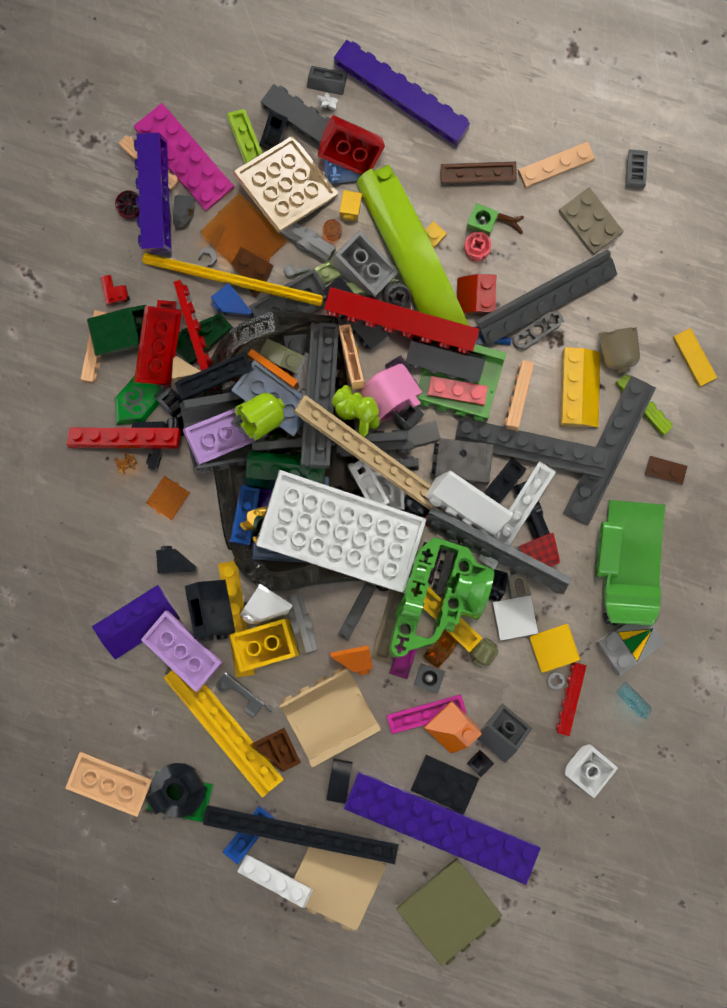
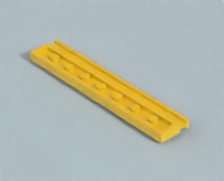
(227, 734)

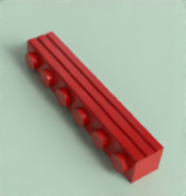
(571, 699)

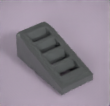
(636, 183)

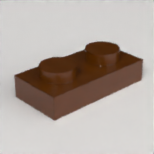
(666, 470)

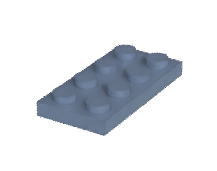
(264, 381)

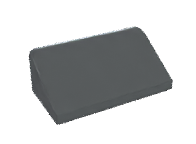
(327, 80)

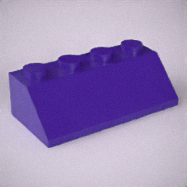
(129, 624)

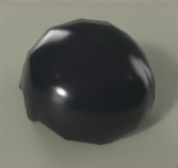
(413, 507)

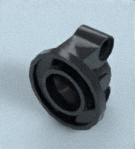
(192, 785)

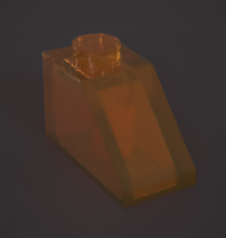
(440, 650)

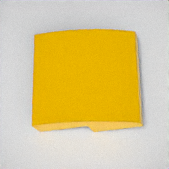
(554, 648)

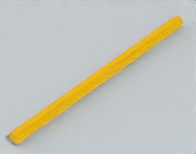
(232, 279)

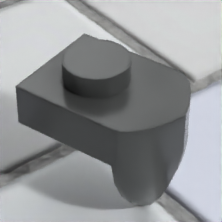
(407, 417)

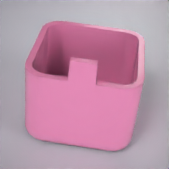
(392, 391)

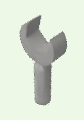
(208, 251)

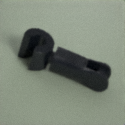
(171, 423)

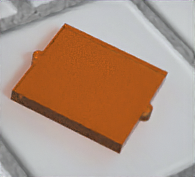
(168, 497)

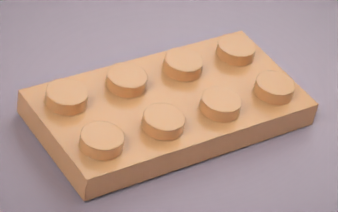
(108, 784)

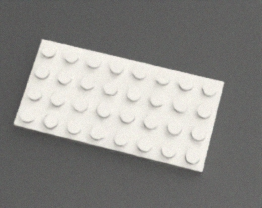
(341, 531)

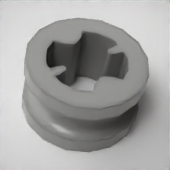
(559, 685)

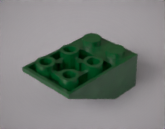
(116, 330)

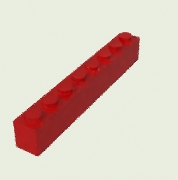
(402, 319)

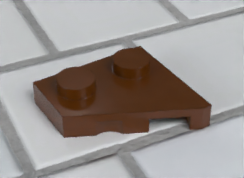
(251, 266)
(277, 750)

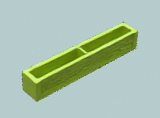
(653, 415)

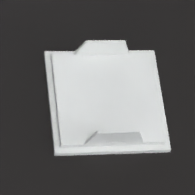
(515, 617)

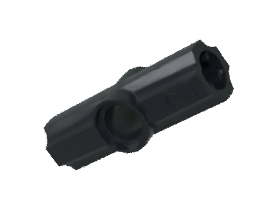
(535, 520)

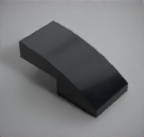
(339, 781)

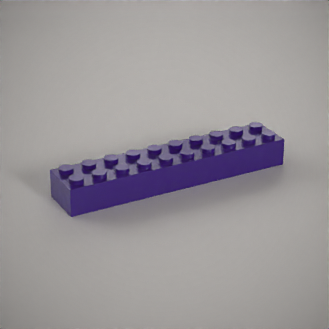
(442, 828)

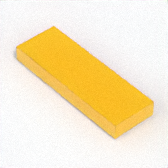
(695, 357)

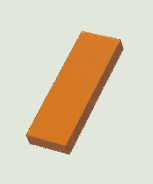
(292, 382)

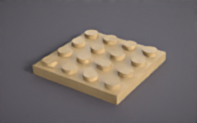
(285, 184)

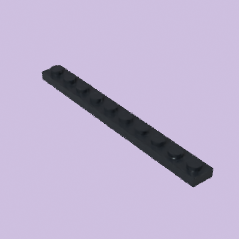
(301, 834)

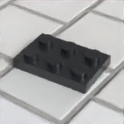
(444, 784)

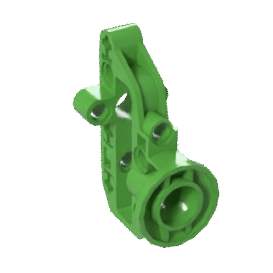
(467, 589)

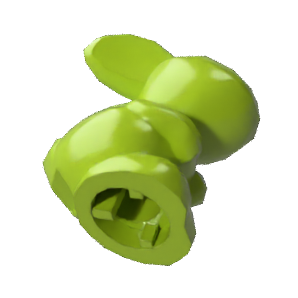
(353, 405)

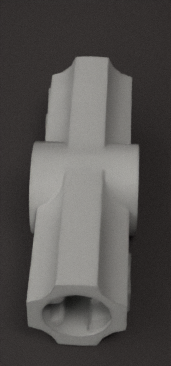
(309, 241)
(301, 624)

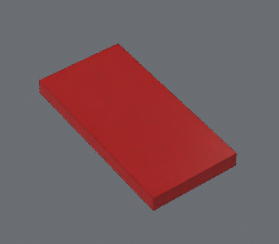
(157, 345)

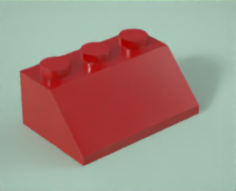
(350, 145)

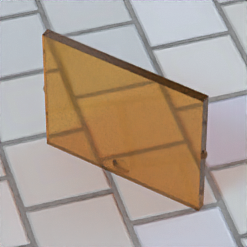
(242, 226)

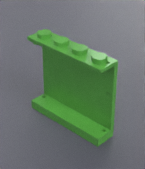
(489, 377)

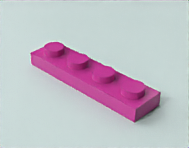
(421, 714)

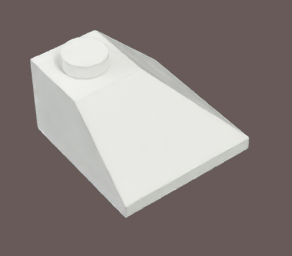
(265, 607)

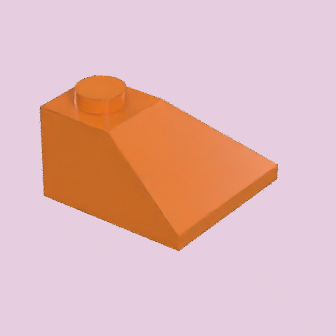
(355, 659)
(453, 728)

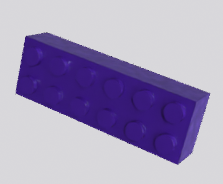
(153, 193)

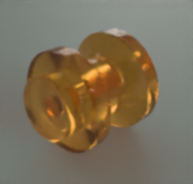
(332, 230)
(125, 463)

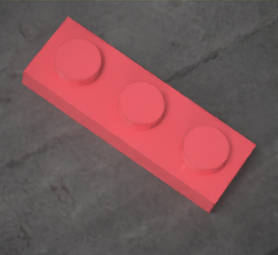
(457, 390)

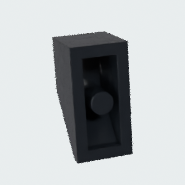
(172, 561)

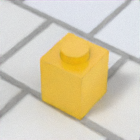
(350, 205)

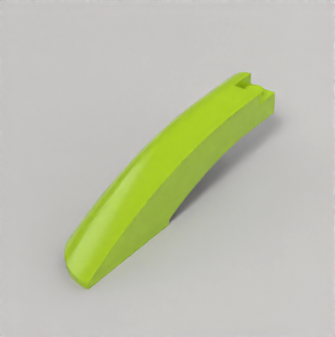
(409, 245)

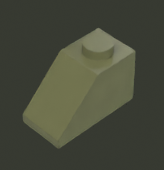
(281, 355)

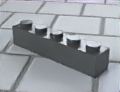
(356, 611)

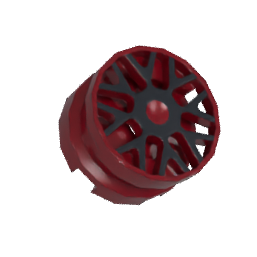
(127, 205)

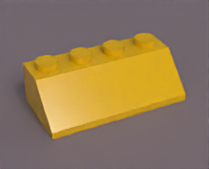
(580, 388)

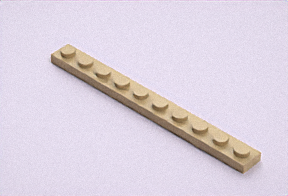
(364, 450)

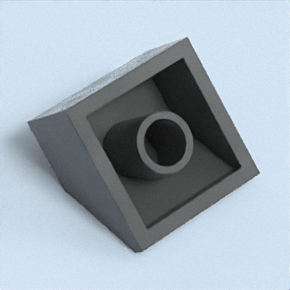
(504, 733)

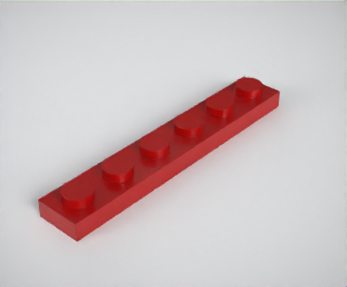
(193, 325)
(123, 437)

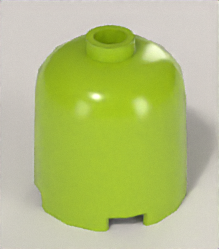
(260, 415)

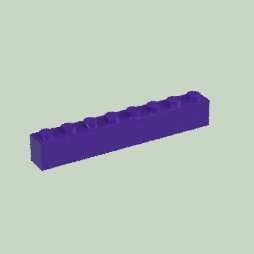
(401, 92)

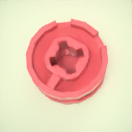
(477, 246)

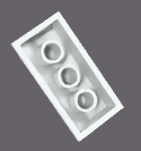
(467, 503)

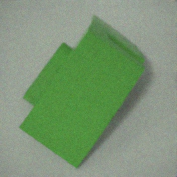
(631, 561)

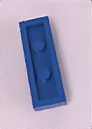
(246, 502)
(243, 842)

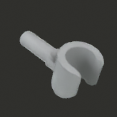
(290, 272)

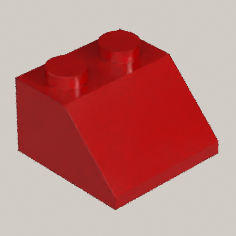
(477, 294)

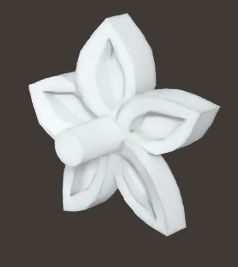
(327, 101)

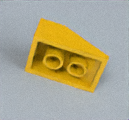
(264, 645)

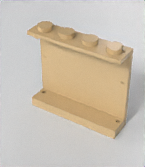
(329, 716)
(339, 885)

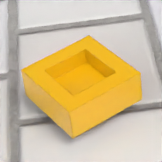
(435, 234)

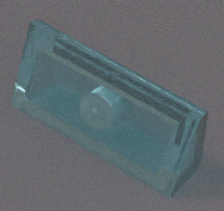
(634, 700)

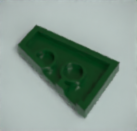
(212, 330)

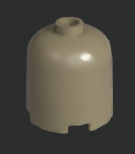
(620, 348)

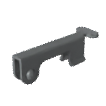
(255, 703)

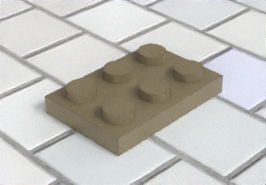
(591, 221)

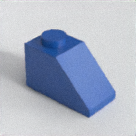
(230, 303)

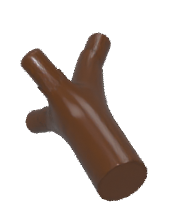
(512, 220)

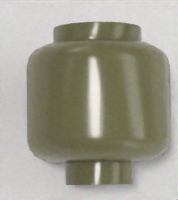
(484, 652)

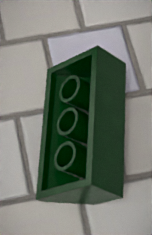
(264, 467)

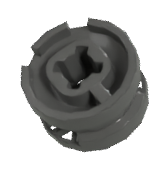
(396, 294)

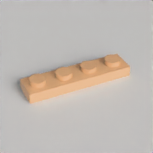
(556, 164)

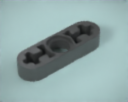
(546, 318)

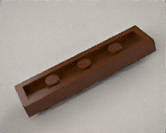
(478, 172)

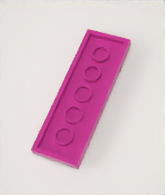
(187, 158)

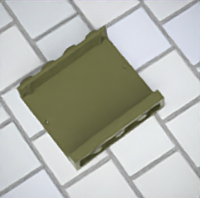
(449, 912)

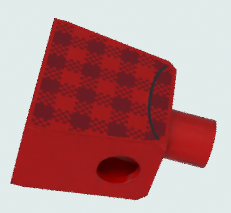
(542, 549)

